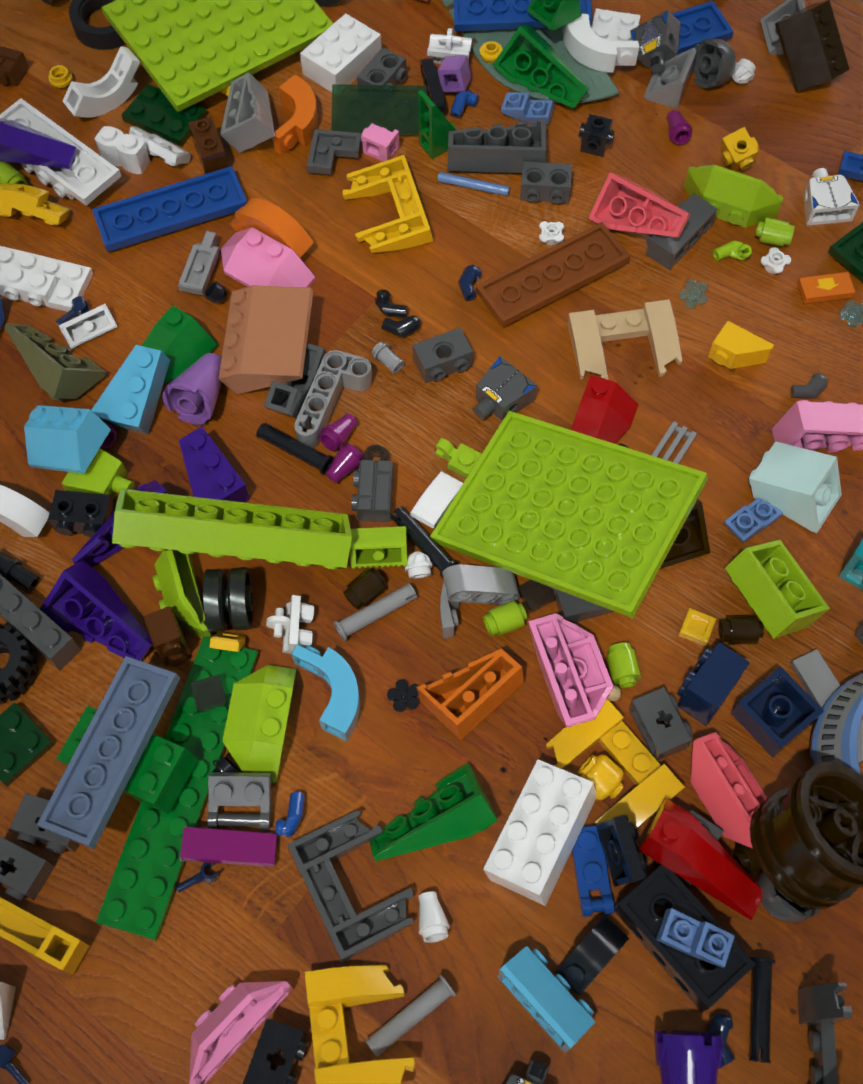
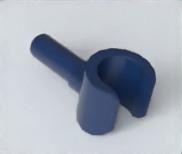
(79, 308)
(198, 878)
(6, 1056)

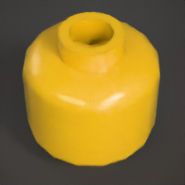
(604, 774)

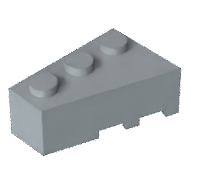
(247, 114)

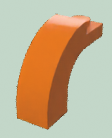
(300, 100)
(274, 223)

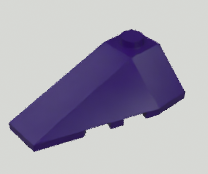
(33, 147)
(100, 544)
(91, 607)

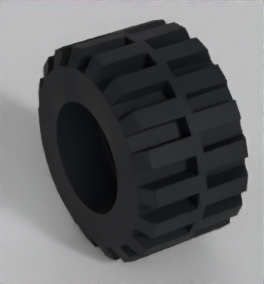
(20, 665)

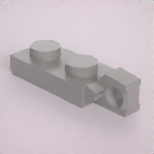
(200, 265)

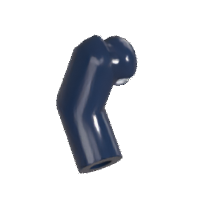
(465, 282)
(721, 1024)

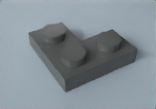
(327, 145)

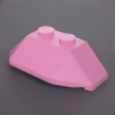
(262, 261)
(571, 668)
(231, 1024)

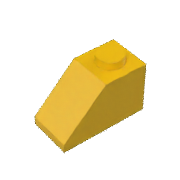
(739, 348)

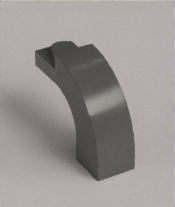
(290, 396)

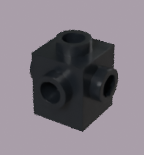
(596, 135)

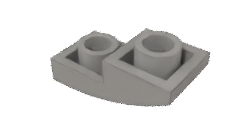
(447, 614)

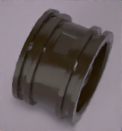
(813, 836)

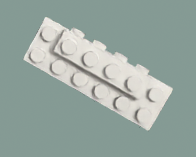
(89, 171)
(41, 279)

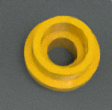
(490, 51)
(60, 76)

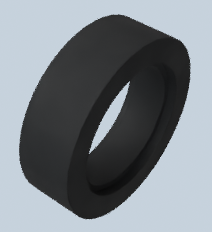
(94, 37)

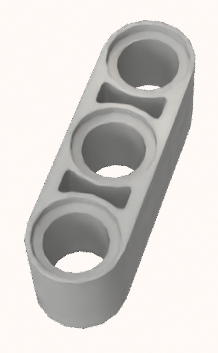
(480, 584)

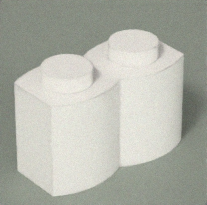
(123, 149)

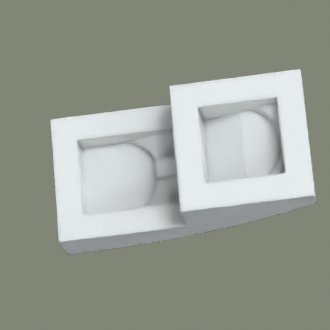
(436, 499)

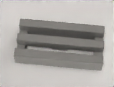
(681, 432)

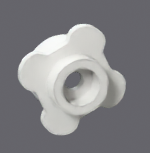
(551, 232)
(775, 261)

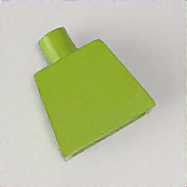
(102, 476)

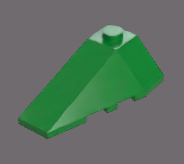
(536, 65)
(180, 340)
(448, 814)

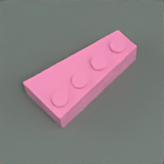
(821, 426)

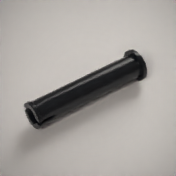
(294, 448)
(422, 540)
(761, 1009)

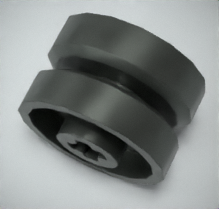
(228, 599)

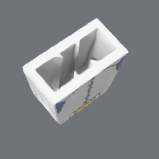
(828, 199)

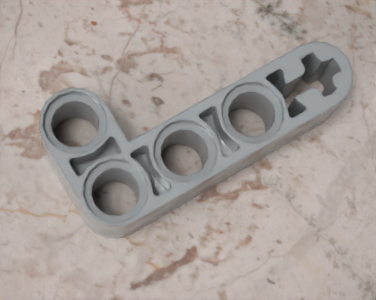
(318, 398)

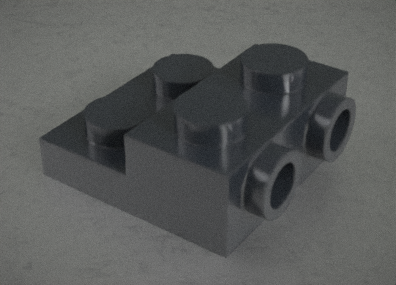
(621, 851)

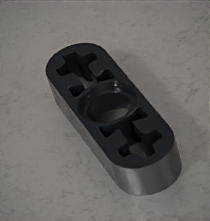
(432, 82)

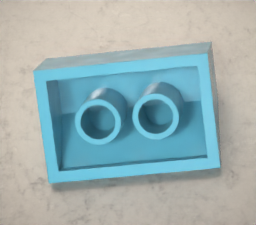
(63, 438)
(546, 998)

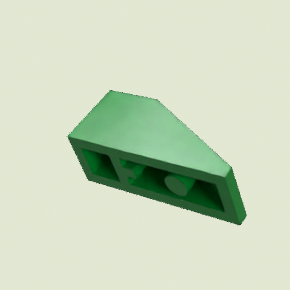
(433, 127)

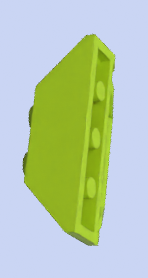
(737, 196)
(180, 591)
(259, 719)

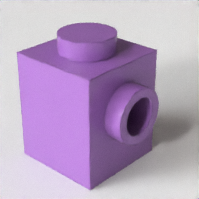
(454, 73)

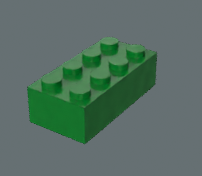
(158, 774)

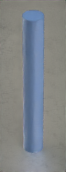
(473, 183)

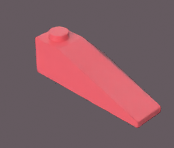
(633, 208)

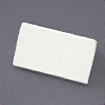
(88, 326)

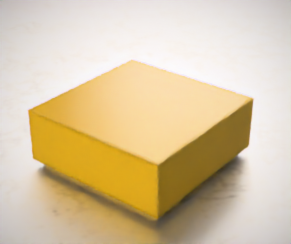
(697, 627)
(227, 641)

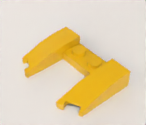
(393, 177)
(651, 779)
(327, 995)

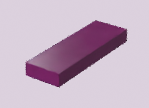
(228, 847)

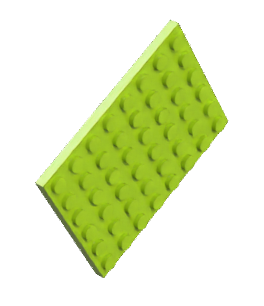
(207, 44)
(571, 511)

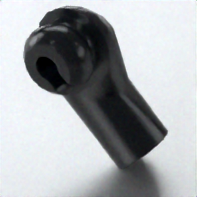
(387, 307)
(403, 327)

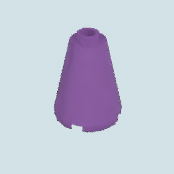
(195, 390)

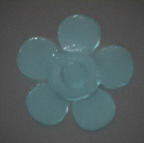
(694, 293)
(852, 313)

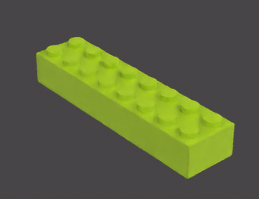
(231, 529)

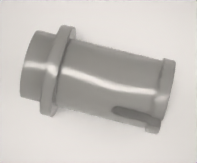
(387, 357)

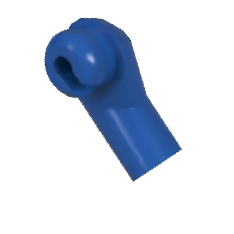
(462, 100)
(294, 816)

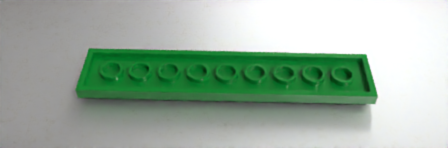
(151, 856)

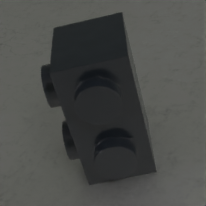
(79, 512)

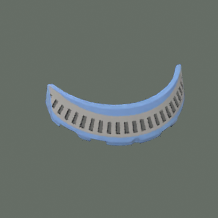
(838, 726)

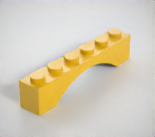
(40, 938)

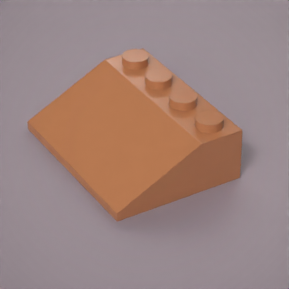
(265, 337)

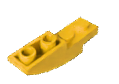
(31, 202)

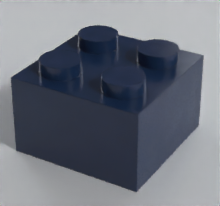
(711, 682)
(776, 712)

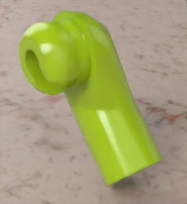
(732, 249)

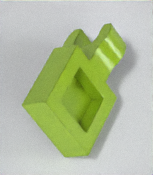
(460, 460)

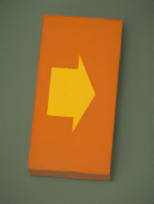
(826, 287)

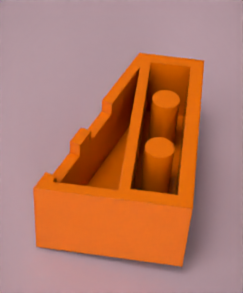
(472, 693)

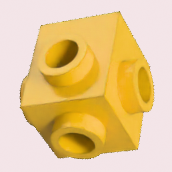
(739, 149)

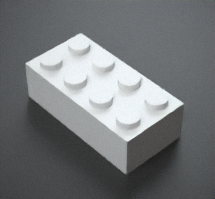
(541, 832)

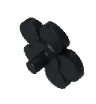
(403, 696)

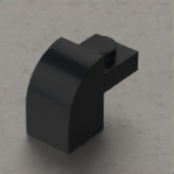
(592, 955)

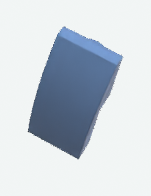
(523, 108)
(752, 519)
(695, 937)

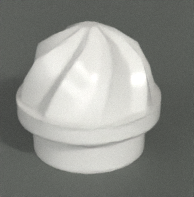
(743, 71)
(418, 565)

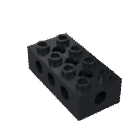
(638, 914)

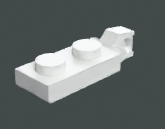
(160, 147)

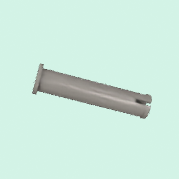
(375, 611)
(410, 1016)

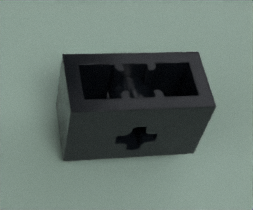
(273, 1039)

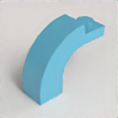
(344, 706)

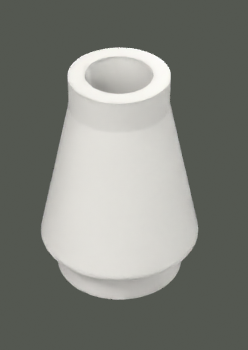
(432, 920)

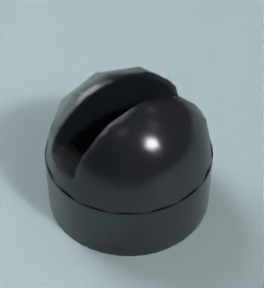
(216, 293)

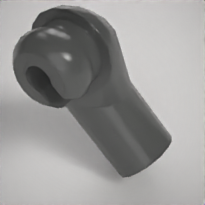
(812, 389)

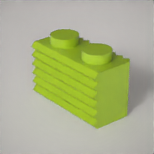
(378, 547)

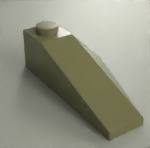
(53, 365)

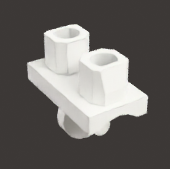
(448, 45)
(294, 613)

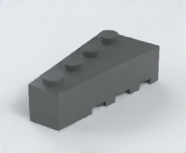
(497, 148)

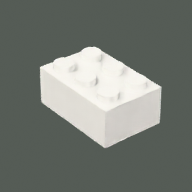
(340, 53)

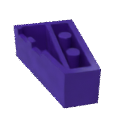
(209, 470)

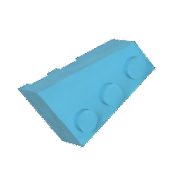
(134, 391)

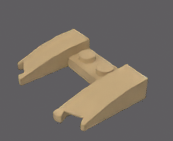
(654, 320)

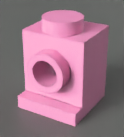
(380, 142)

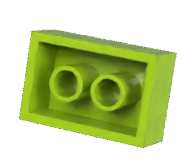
(776, 588)

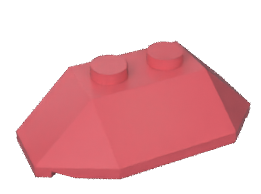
(725, 787)

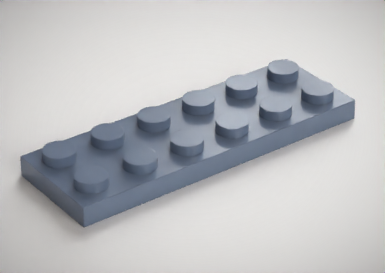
(109, 752)

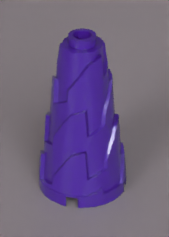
(688, 1056)

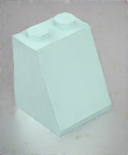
(798, 483)

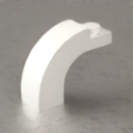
(595, 51)
(108, 92)
(21, 513)

